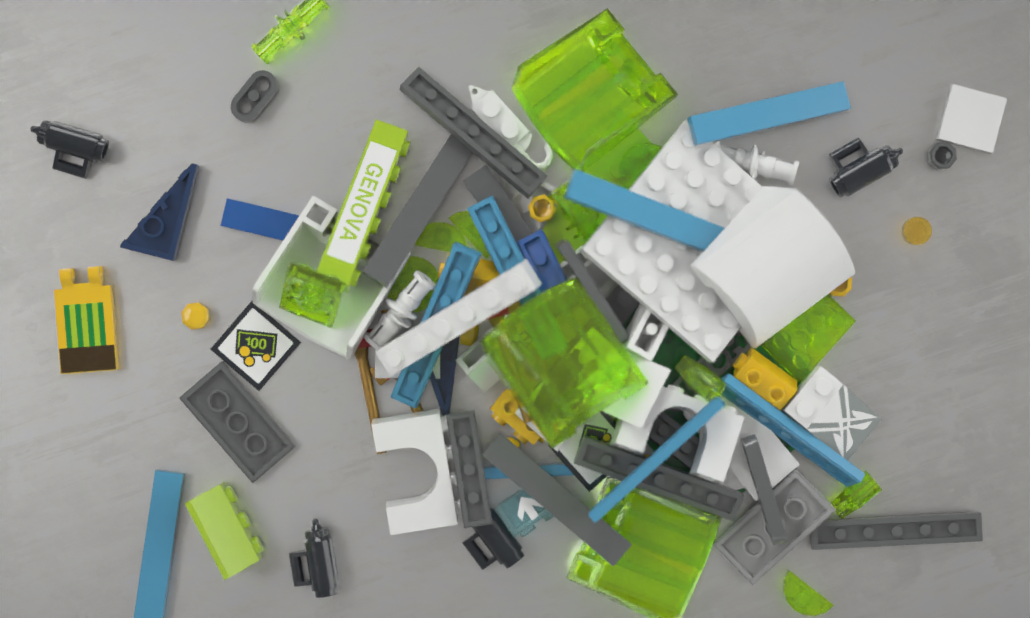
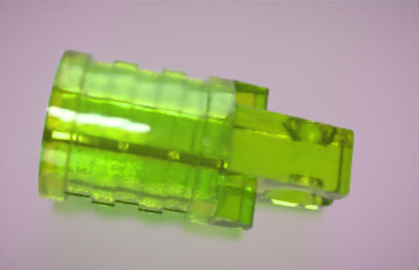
(696, 374)
(856, 496)

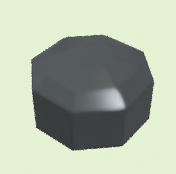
(942, 155)

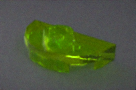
(465, 224)
(440, 237)
(803, 597)

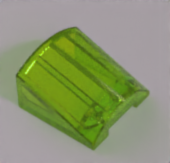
(589, 91)
(561, 360)
(664, 558)

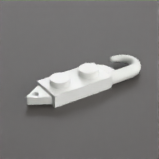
(503, 121)

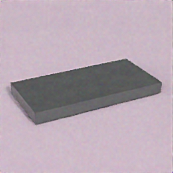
(237, 421)

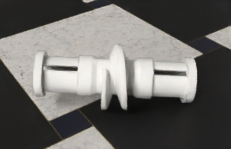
(762, 165)
(400, 311)

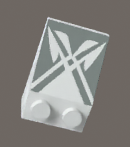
(831, 412)

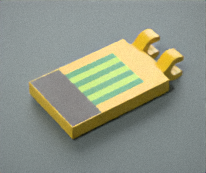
(85, 323)

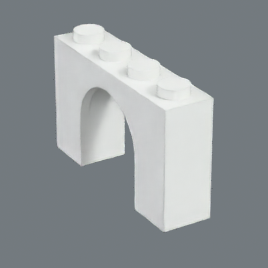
(424, 432)
(716, 440)

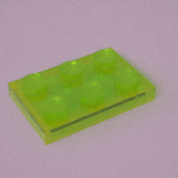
(312, 294)
(809, 337)

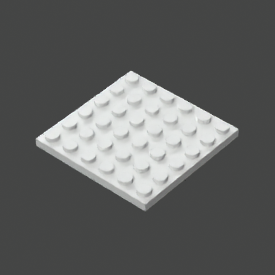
(660, 270)

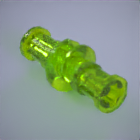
(288, 27)
(580, 218)

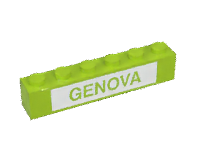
(363, 202)

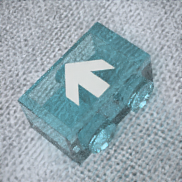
(521, 513)

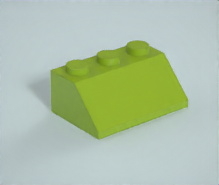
(225, 530)

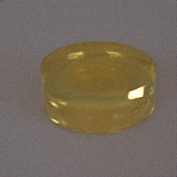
(916, 231)

